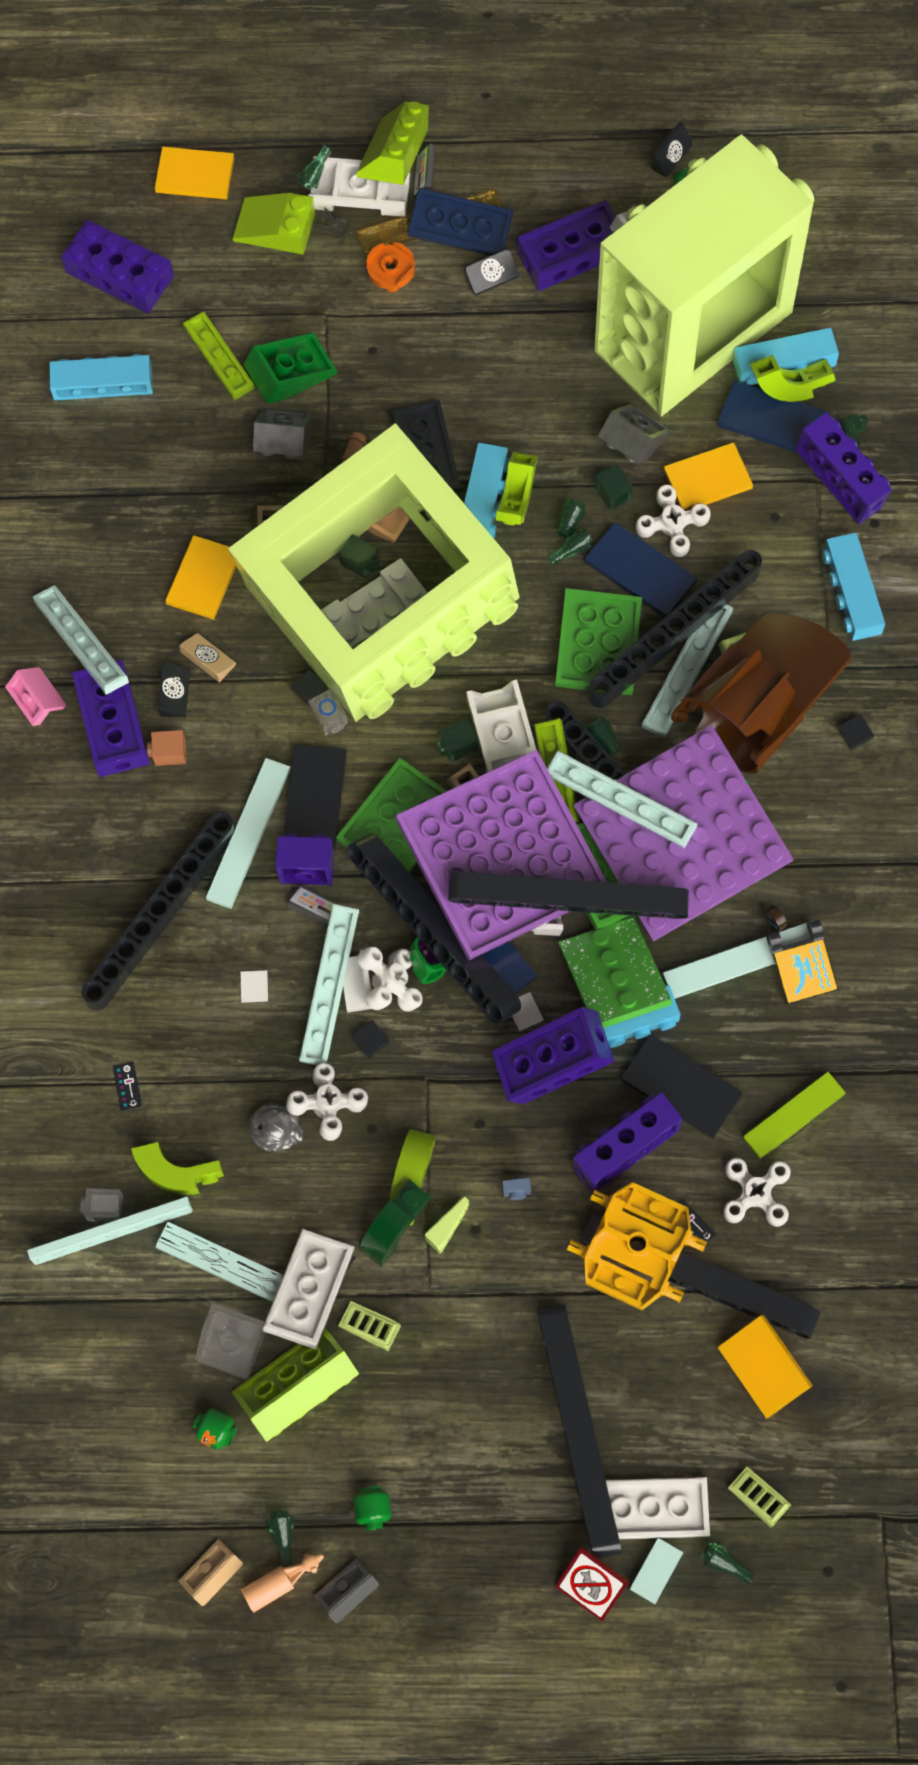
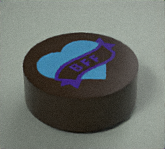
(775, 918)

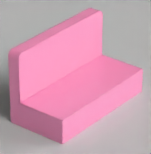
(34, 694)

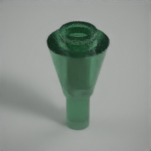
(312, 173)
(576, 543)
(281, 1530)
(720, 1559)

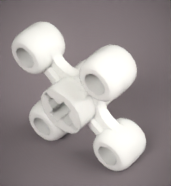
(677, 515)
(389, 979)
(327, 1101)
(749, 1183)

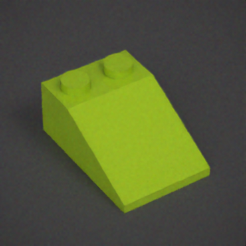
(276, 222)

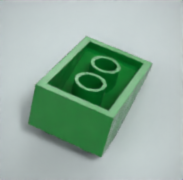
(288, 366)

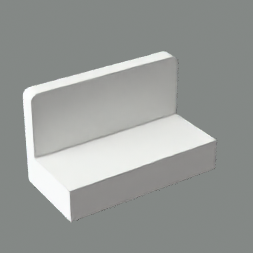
(356, 986)

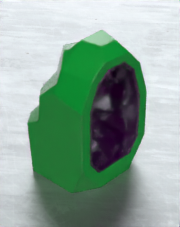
(424, 963)

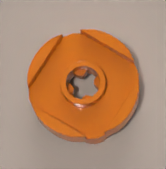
(390, 278)

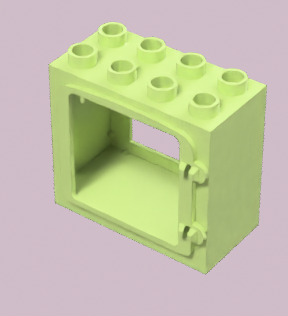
(701, 272)
(317, 526)

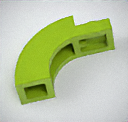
(791, 384)
(517, 489)
(413, 1160)
(171, 1177)

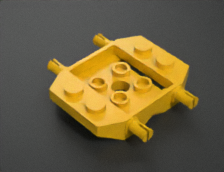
(657, 1257)

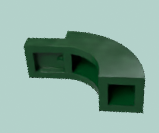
(392, 1221)

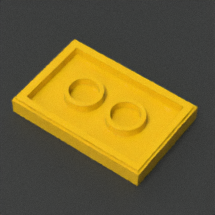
(194, 173)
(708, 477)
(202, 578)
(765, 1366)

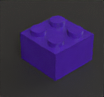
(305, 860)

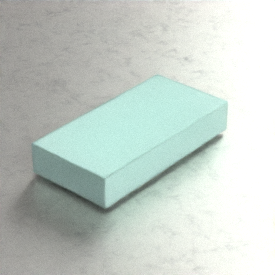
(656, 1571)

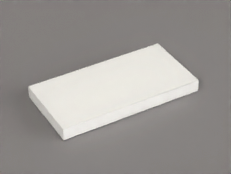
(308, 1289)
(660, 1507)

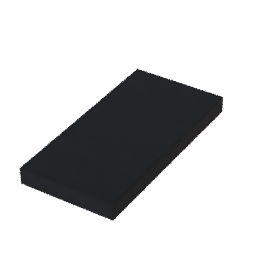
(428, 432)
(315, 791)
(692, 1090)

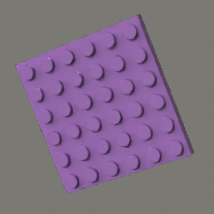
(502, 826)
(725, 853)

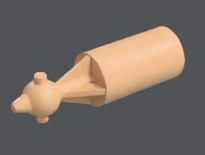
(278, 1582)

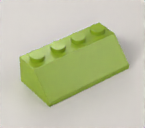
(395, 144)
(294, 1384)

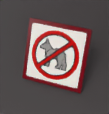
(592, 1584)

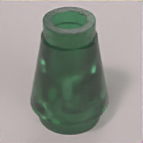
(570, 516)
(604, 735)

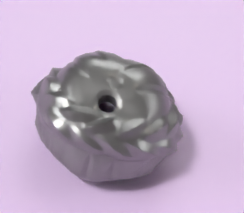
(278, 1130)

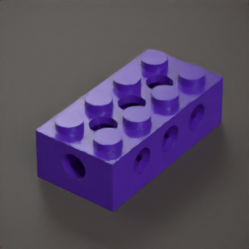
(565, 245)
(117, 266)
(836, 471)
(102, 733)
(553, 1056)
(655, 1112)

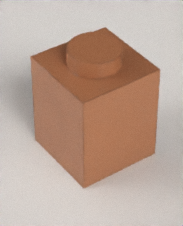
(167, 748)

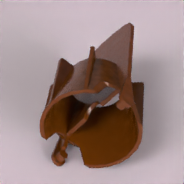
(765, 686)

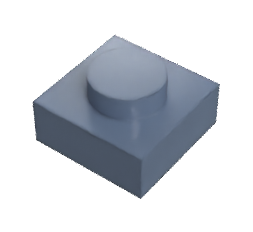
(516, 1188)

